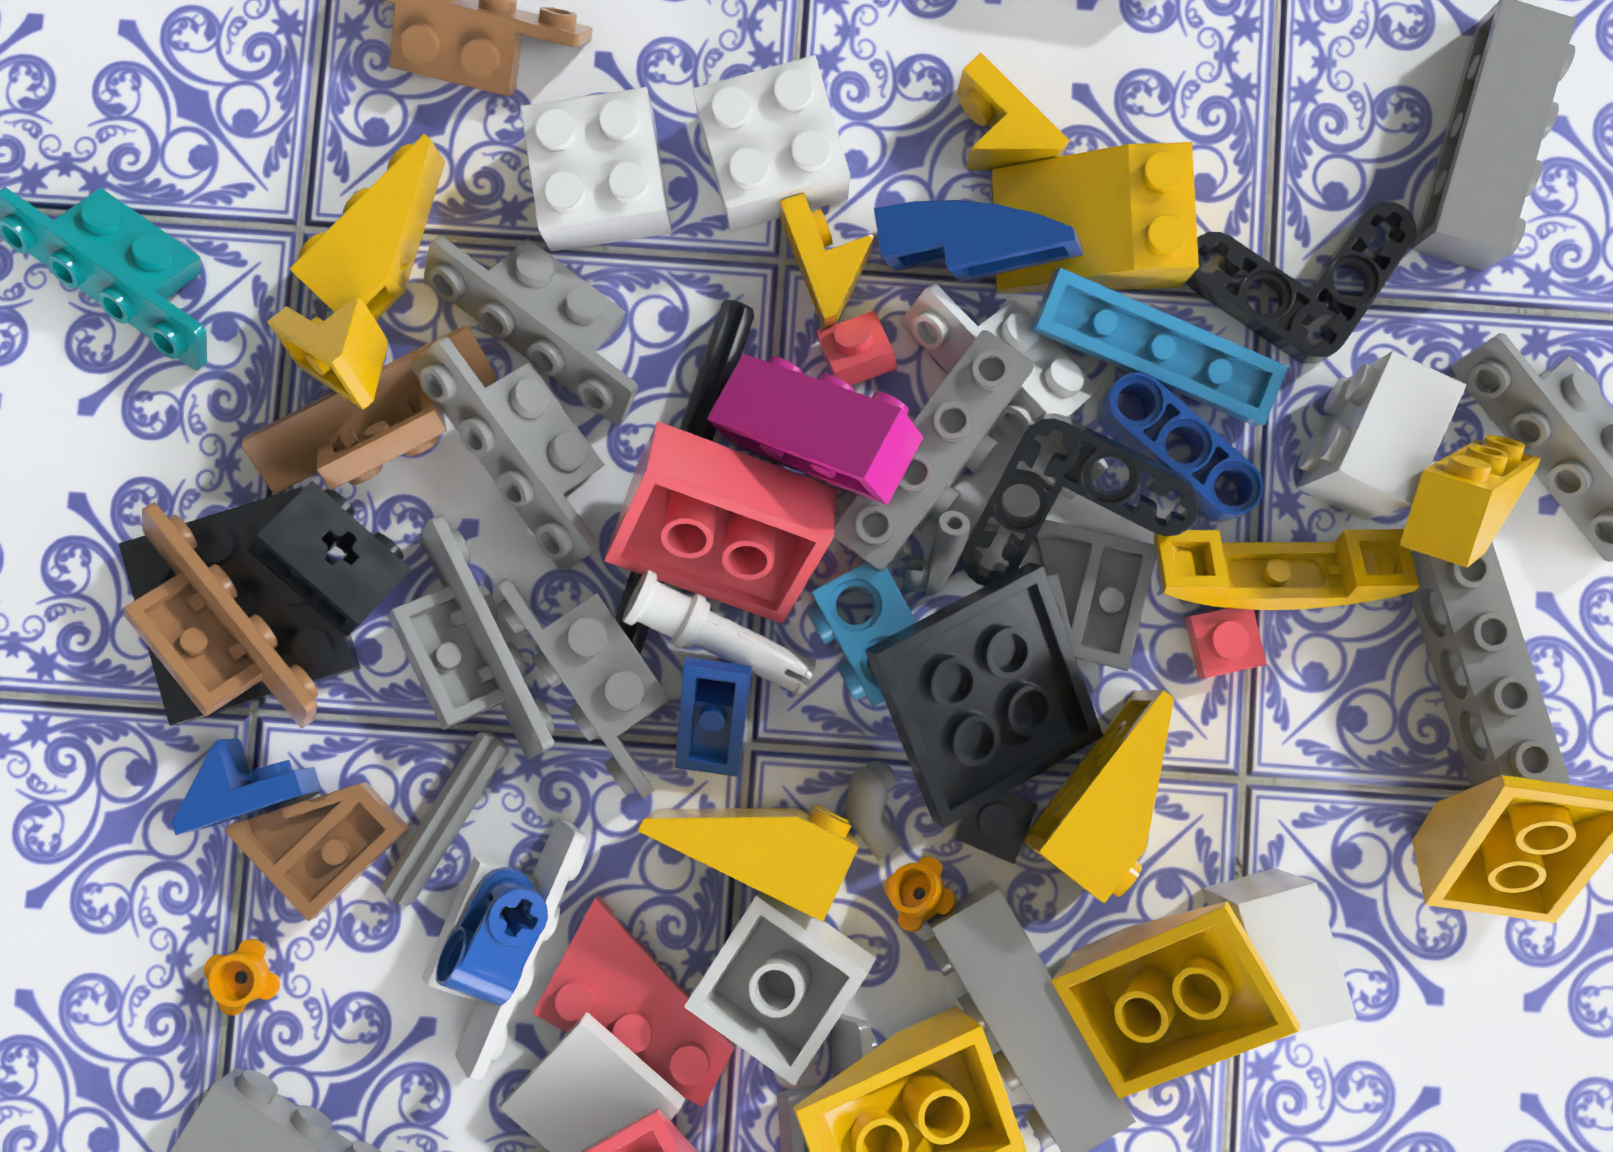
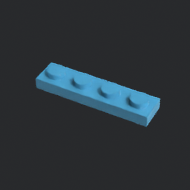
(1159, 345)

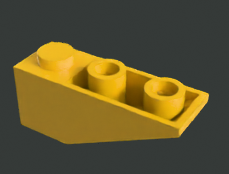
(377, 236)
(1467, 499)

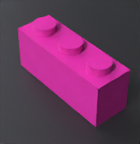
(817, 426)

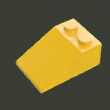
(1126, 206)
(1106, 805)
(1514, 847)
(773, 850)
(1172, 997)
(916, 1093)

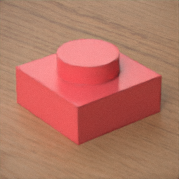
(857, 349)
(1225, 641)

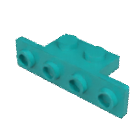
(117, 262)

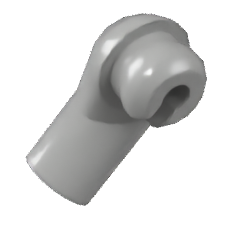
(944, 555)
(866, 805)

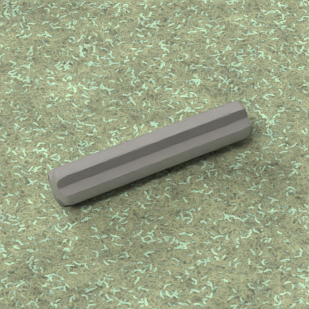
(445, 818)

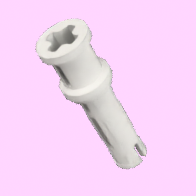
(692, 623)

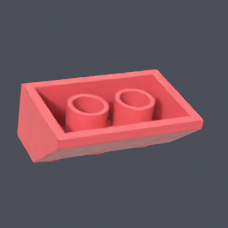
(722, 523)

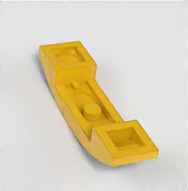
(1285, 575)

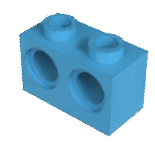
(888, 617)

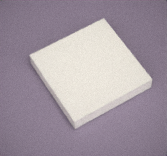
(587, 1090)

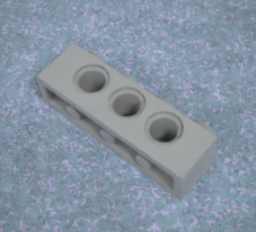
(1485, 670)

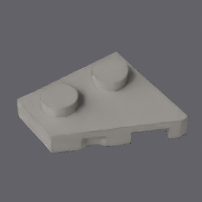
(1098, 589)

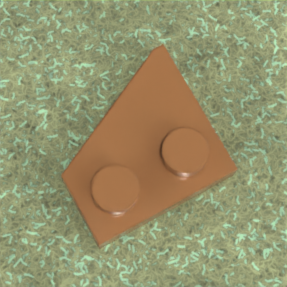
(320, 844)

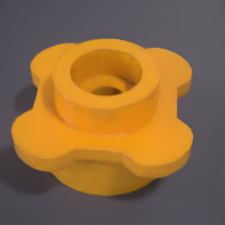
(904, 884)
(223, 981)

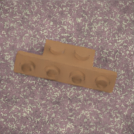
(474, 39)
(353, 442)
(206, 634)

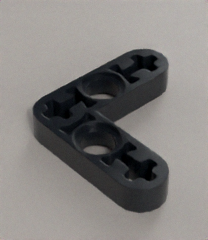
(1295, 301)
(1074, 474)

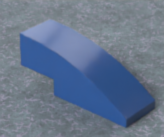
(971, 237)

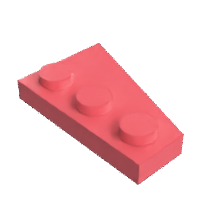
(637, 1002)

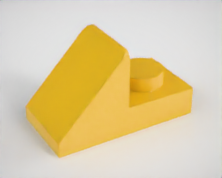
(1017, 126)
(826, 273)
(339, 352)

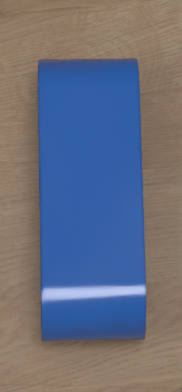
(1209, 451)

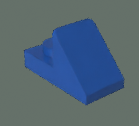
(712, 716)
(226, 789)

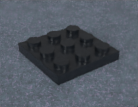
(300, 630)
(985, 693)

